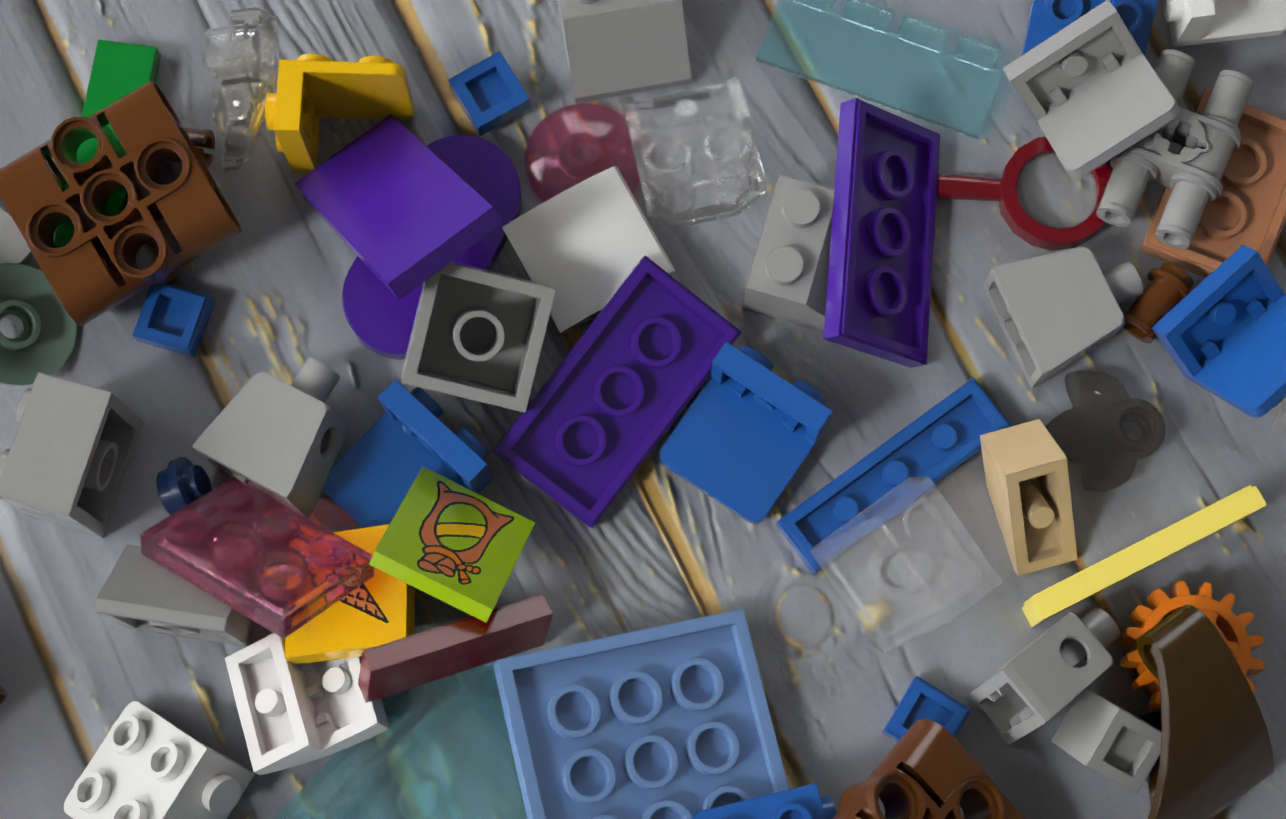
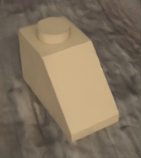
(1030, 495)

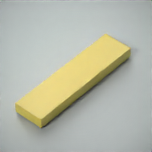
(1143, 555)

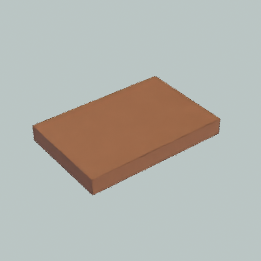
(1250, 205)

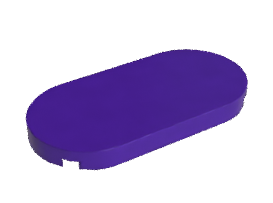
(372, 309)

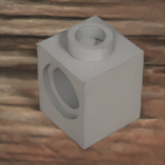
(1109, 740)

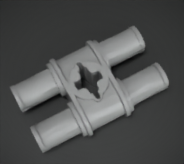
(1197, 171)

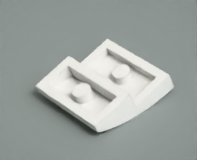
(585, 245)
(299, 709)

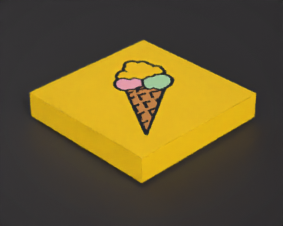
(363, 619)

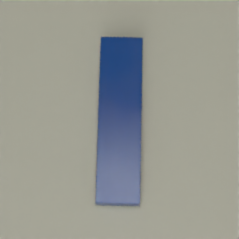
(925, 448)

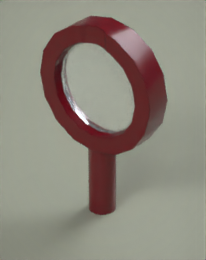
(1038, 197)

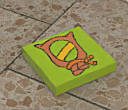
(452, 544)

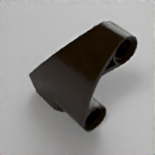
(1211, 721)

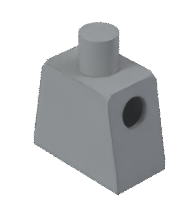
(1059, 307)
(279, 436)
(1047, 674)

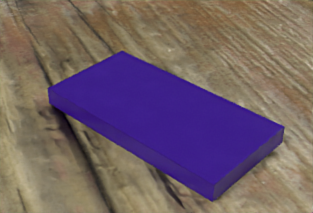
(397, 205)
(882, 235)
(616, 392)

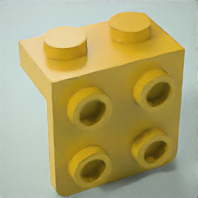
(331, 89)

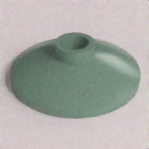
(43, 326)

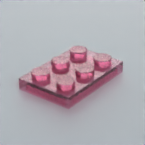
(257, 556)

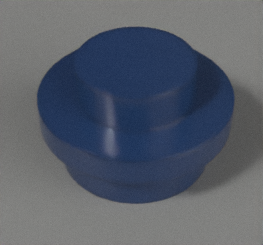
(181, 484)

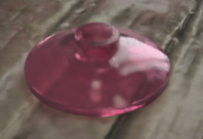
(550, 148)

